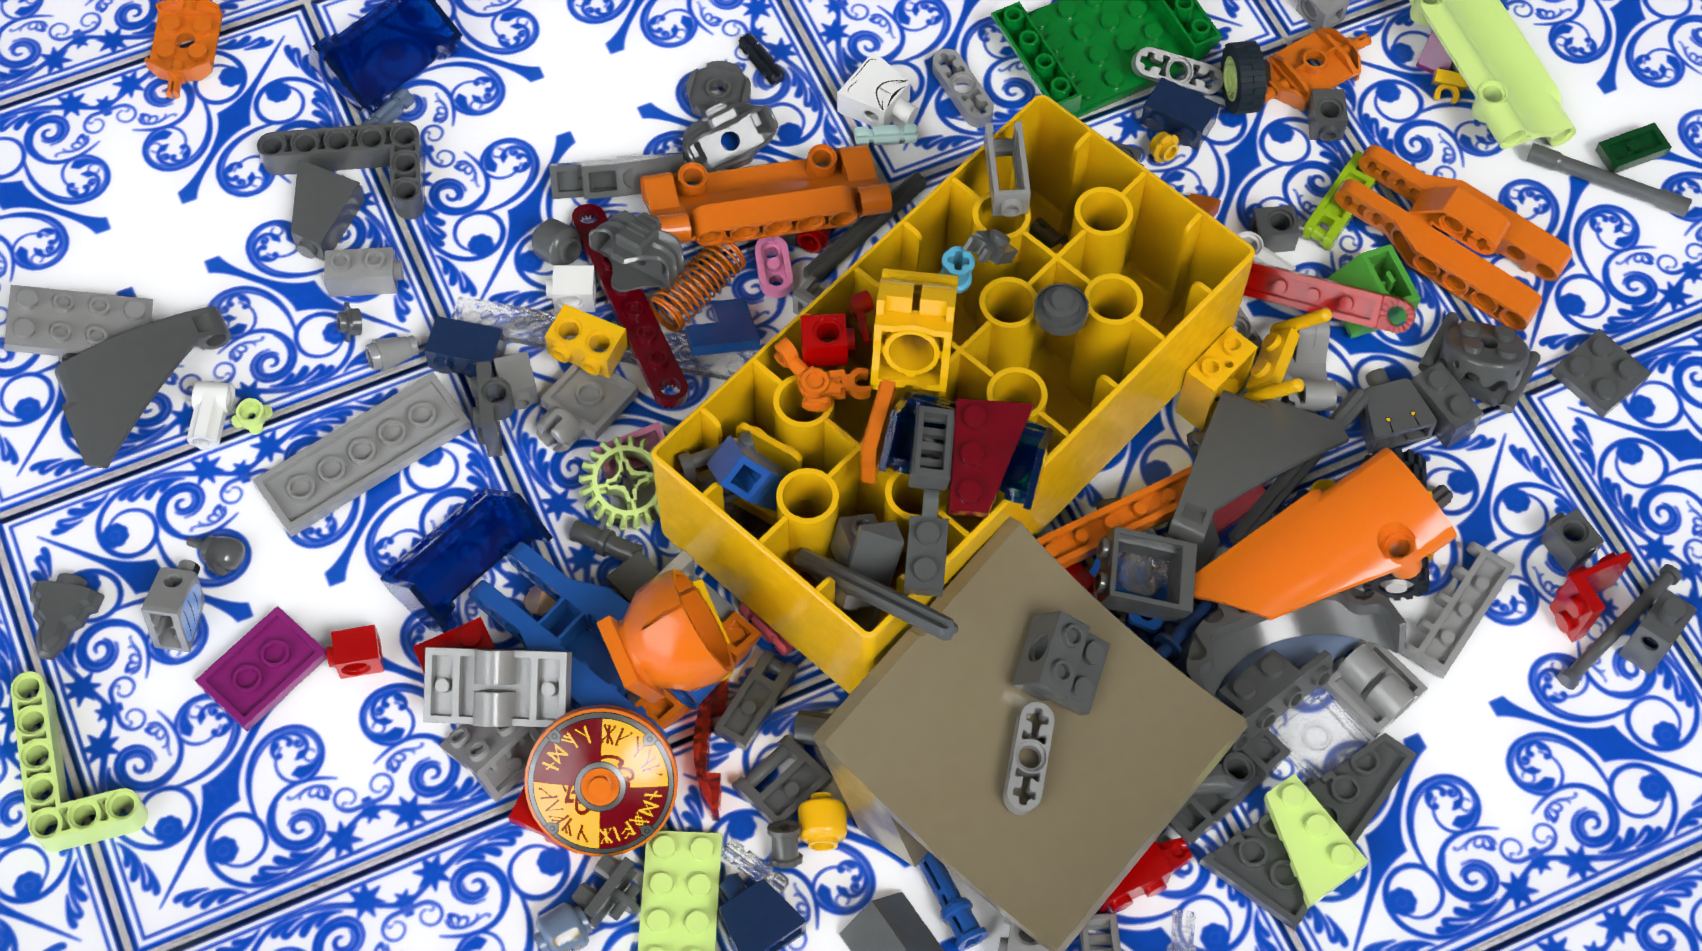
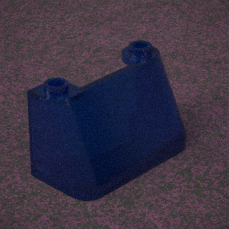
(384, 50)

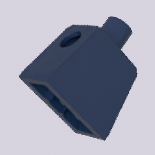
(758, 916)

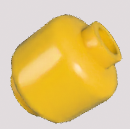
(822, 821)

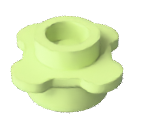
(251, 407)

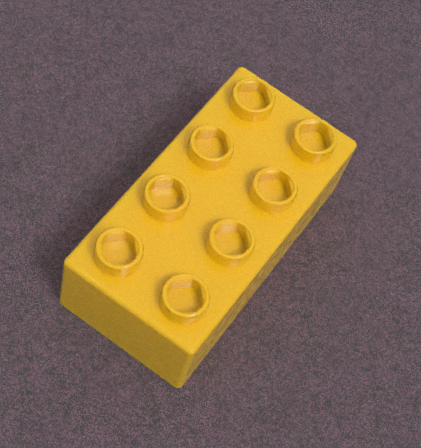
(1158, 293)

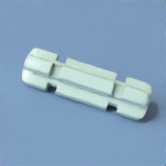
(886, 134)

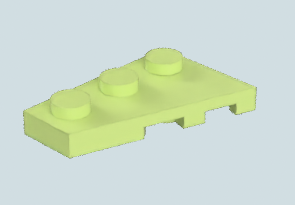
(1316, 845)

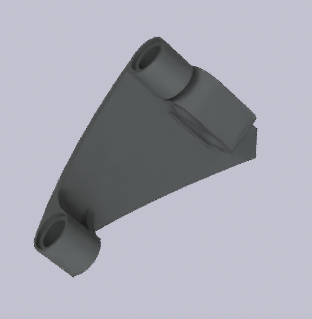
(119, 378)

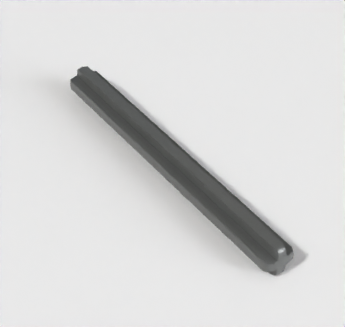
(1290, 479)
(877, 594)

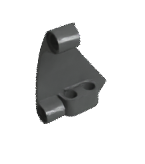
(1242, 450)

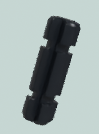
(761, 59)

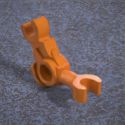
(818, 385)

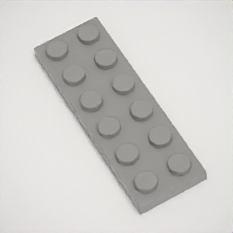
(361, 454)

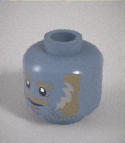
(562, 929)

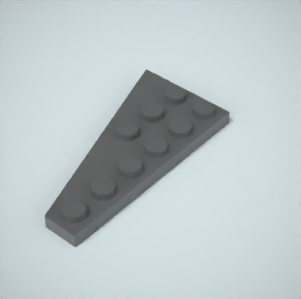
(1351, 794)

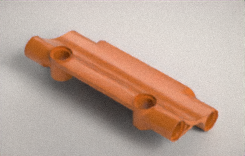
(767, 197)

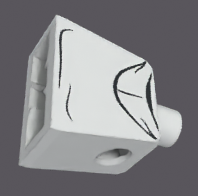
(876, 94)

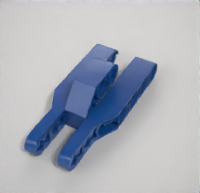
(565, 629)

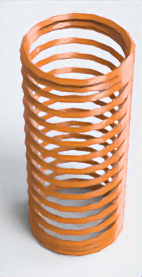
(722, 260)

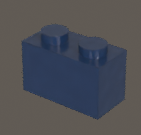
(1179, 113)
(459, 344)

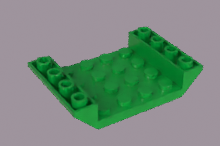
(1085, 47)

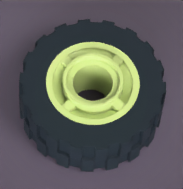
(1243, 77)

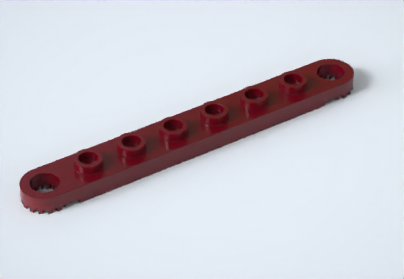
(635, 314)

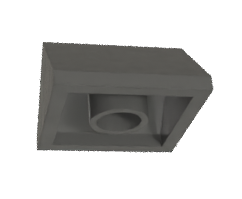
(889, 926)

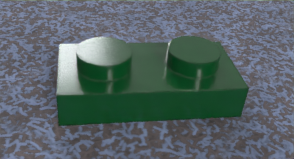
(1633, 148)

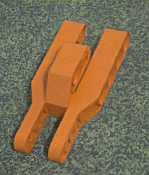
(1468, 218)

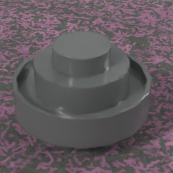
(1061, 309)

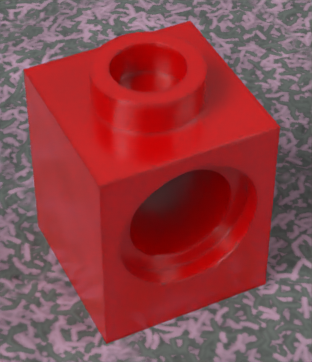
(819, 327)
(356, 652)

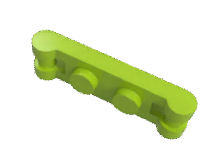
(1330, 212)

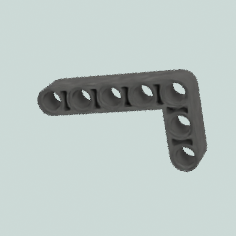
(355, 149)

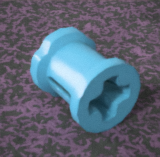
(959, 263)

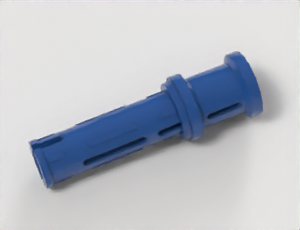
(955, 908)

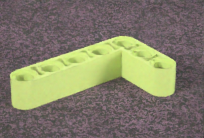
(51, 776)

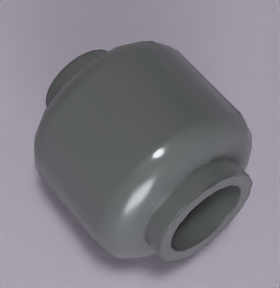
(556, 242)

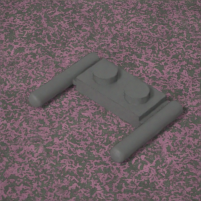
(1493, 395)

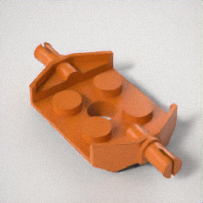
(178, 23)
(1293, 78)

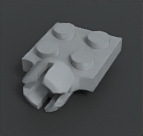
(582, 406)

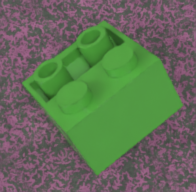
(1381, 272)

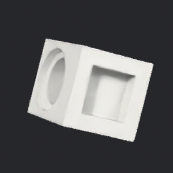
(573, 286)

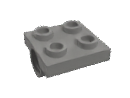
(1374, 687)

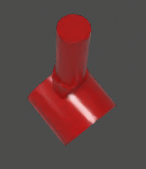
(861, 304)

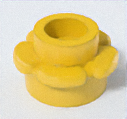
(1164, 147)

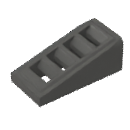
(931, 472)

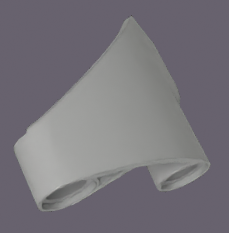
(1310, 365)

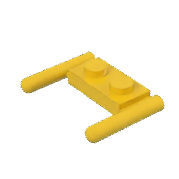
(1275, 357)

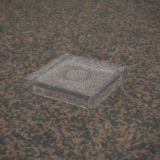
(1318, 735)

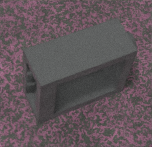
(1180, 574)

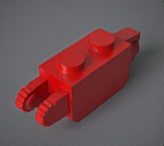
(1149, 874)

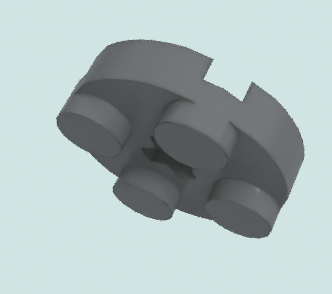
(715, 75)

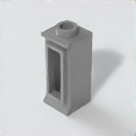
(1008, 202)

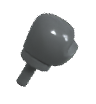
(220, 552)

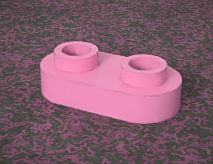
(775, 268)

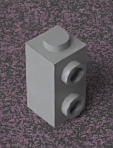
(362, 272)

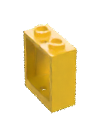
(1220, 368)

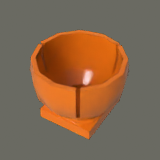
(667, 639)

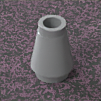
(389, 352)

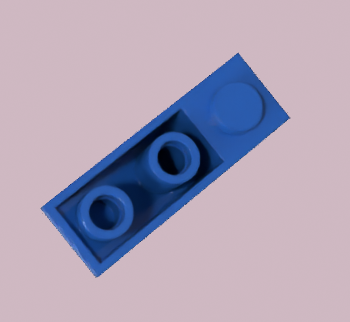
(747, 473)

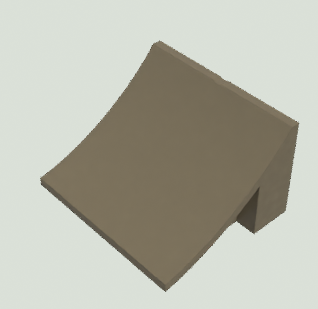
(933, 731)

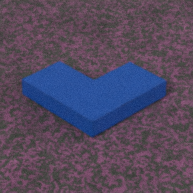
(730, 333)

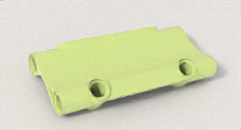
(1500, 68)

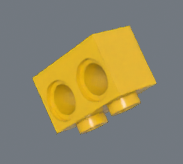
(590, 335)

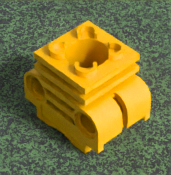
(914, 329)

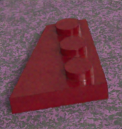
(982, 450)

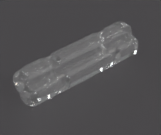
(754, 866)

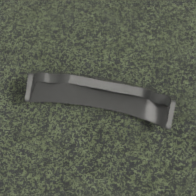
(1235, 633)

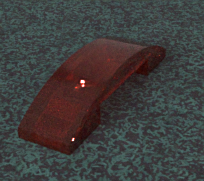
(709, 783)

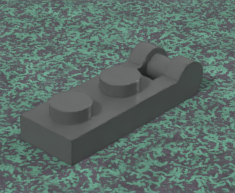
(755, 700)

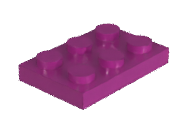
(262, 668)

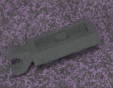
(926, 549)

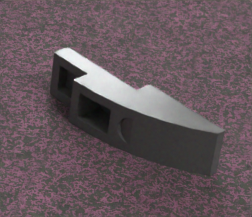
(609, 177)

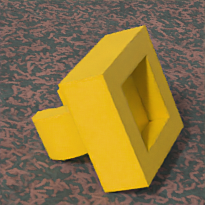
(1448, 81)

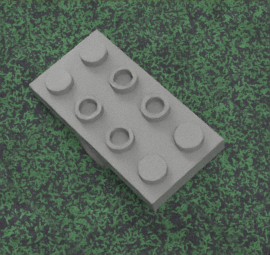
(68, 321)
(496, 686)

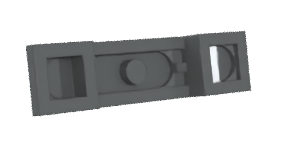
(1206, 811)

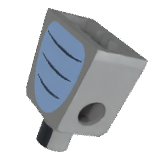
(174, 607)

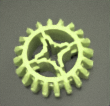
(610, 487)

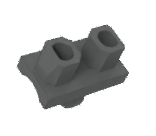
(617, 878)

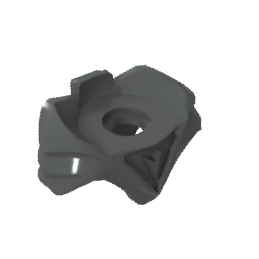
(751, 124)
(628, 242)

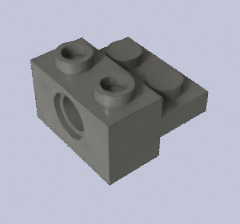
(1061, 662)

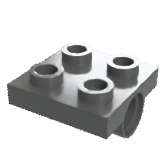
(488, 407)

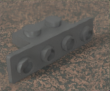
(1271, 689)

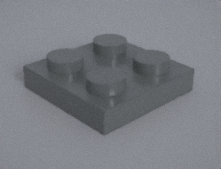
(1600, 373)

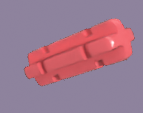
(768, 632)

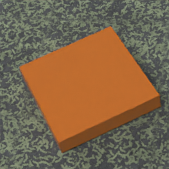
(876, 431)

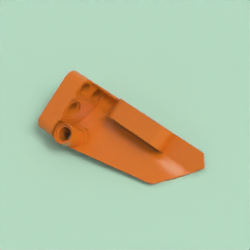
(1331, 542)

